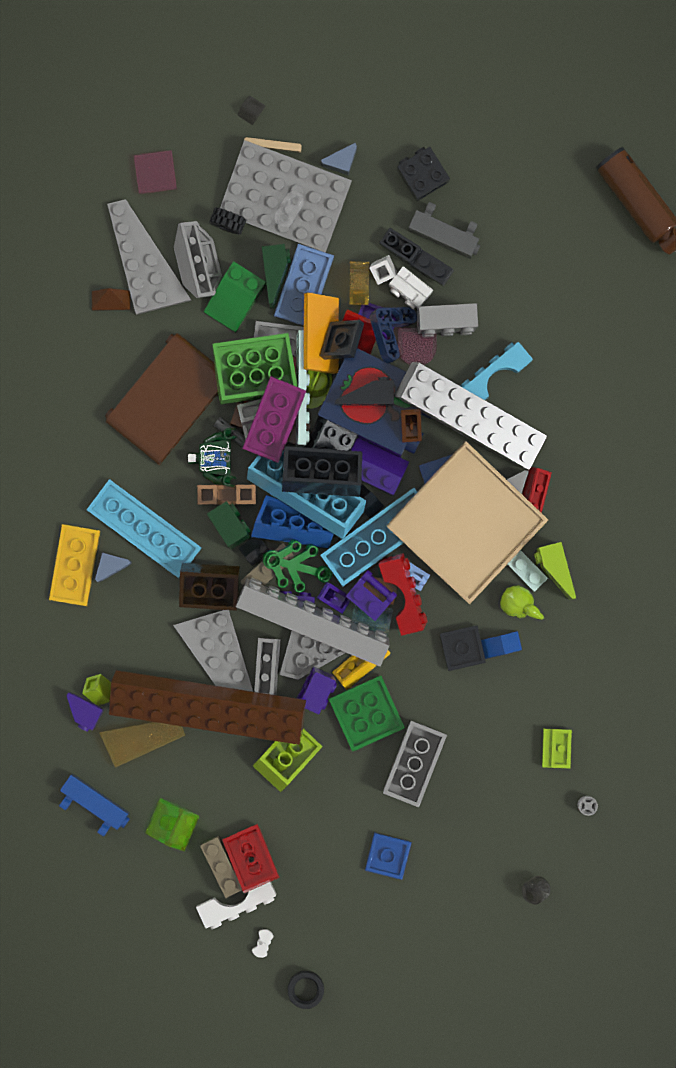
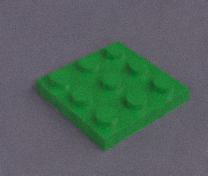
(366, 713)

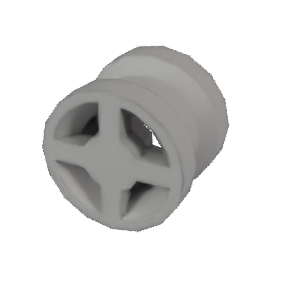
(586, 807)

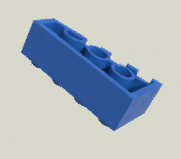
(284, 523)

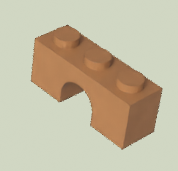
(220, 493)

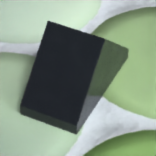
(372, 504)

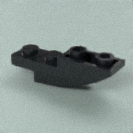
(416, 257)

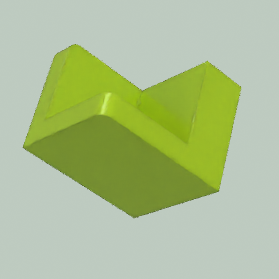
(97, 689)

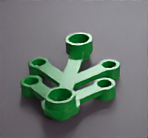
(294, 564)

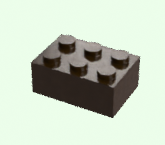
(209, 586)

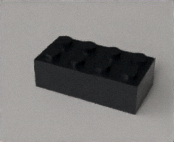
(322, 471)

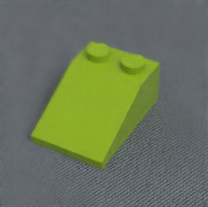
(554, 564)
(285, 760)

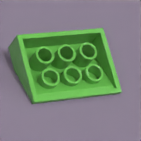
(247, 364)

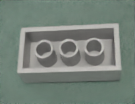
(414, 763)

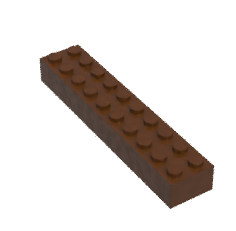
(207, 707)

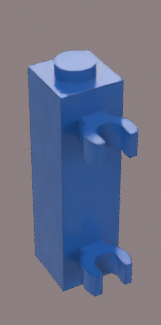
(95, 802)

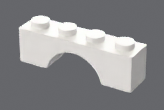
(214, 911)

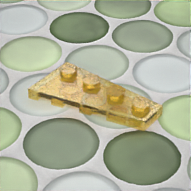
(137, 740)

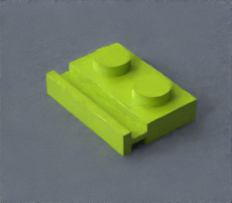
(556, 748)

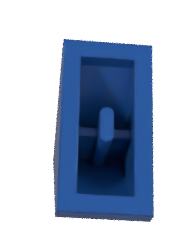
(501, 645)

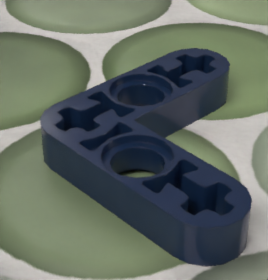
(390, 352)

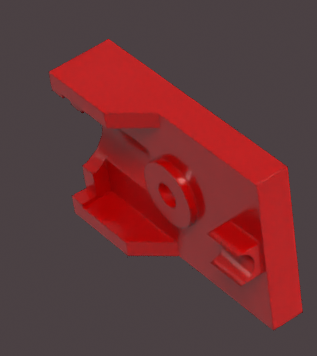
(244, 846)

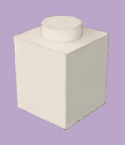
(383, 269)

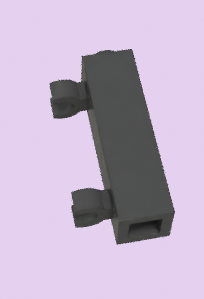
(444, 234)

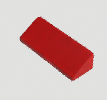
(536, 487)

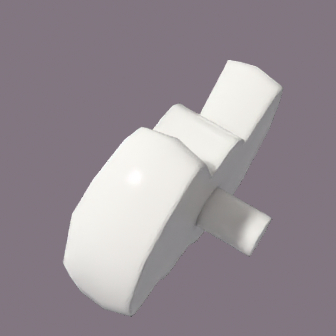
(262, 944)

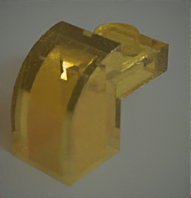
(359, 283)

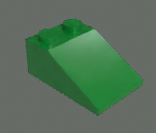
(235, 296)

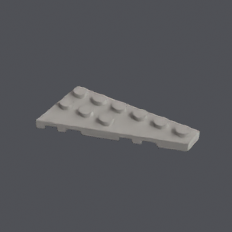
(146, 270)
(217, 649)

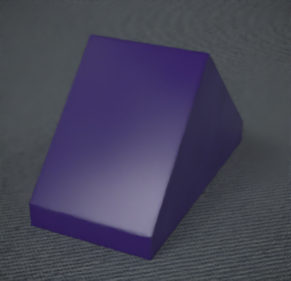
(334, 597)

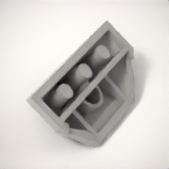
(197, 260)

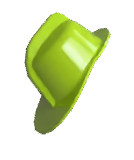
(318, 388)

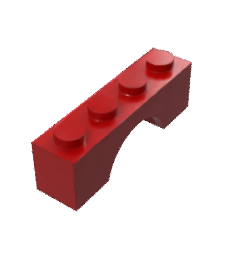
(396, 571)

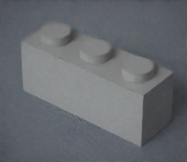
(267, 666)

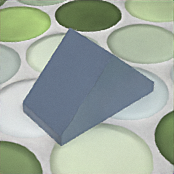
(341, 160)
(110, 565)

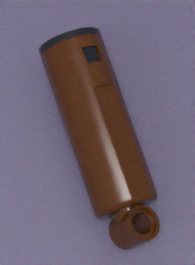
(639, 198)

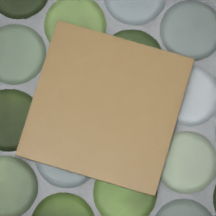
(467, 522)

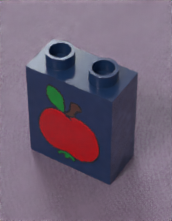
(370, 423)

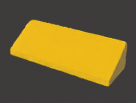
(353, 670)

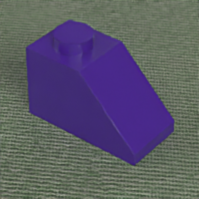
(84, 712)

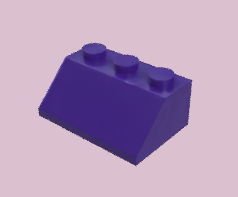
(380, 467)

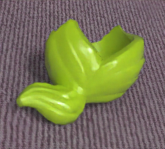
(519, 602)

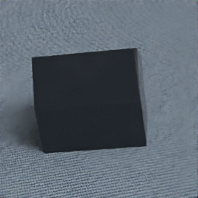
(254, 550)

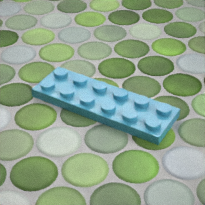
(143, 528)

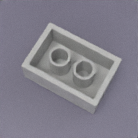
(447, 319)

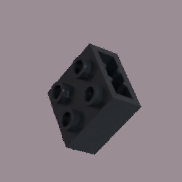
(423, 173)
(330, 436)

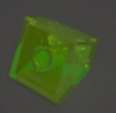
(172, 824)

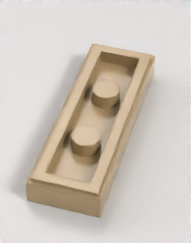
(276, 145)

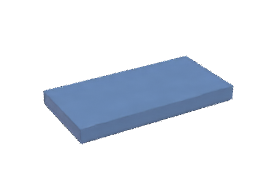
(306, 275)

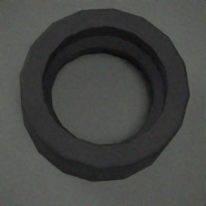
(305, 1004)

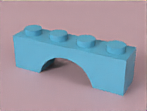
(513, 359)

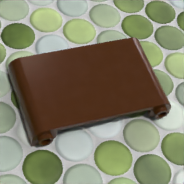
(166, 399)

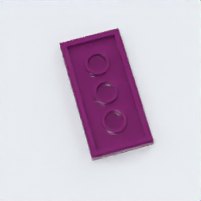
(274, 419)

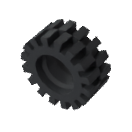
(227, 221)

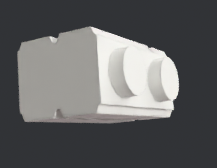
(410, 288)

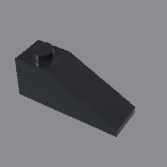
(375, 393)

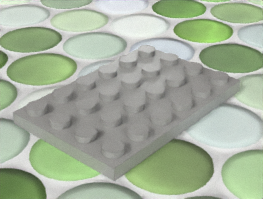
(266, 177)

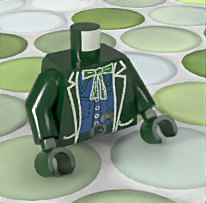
(215, 458)

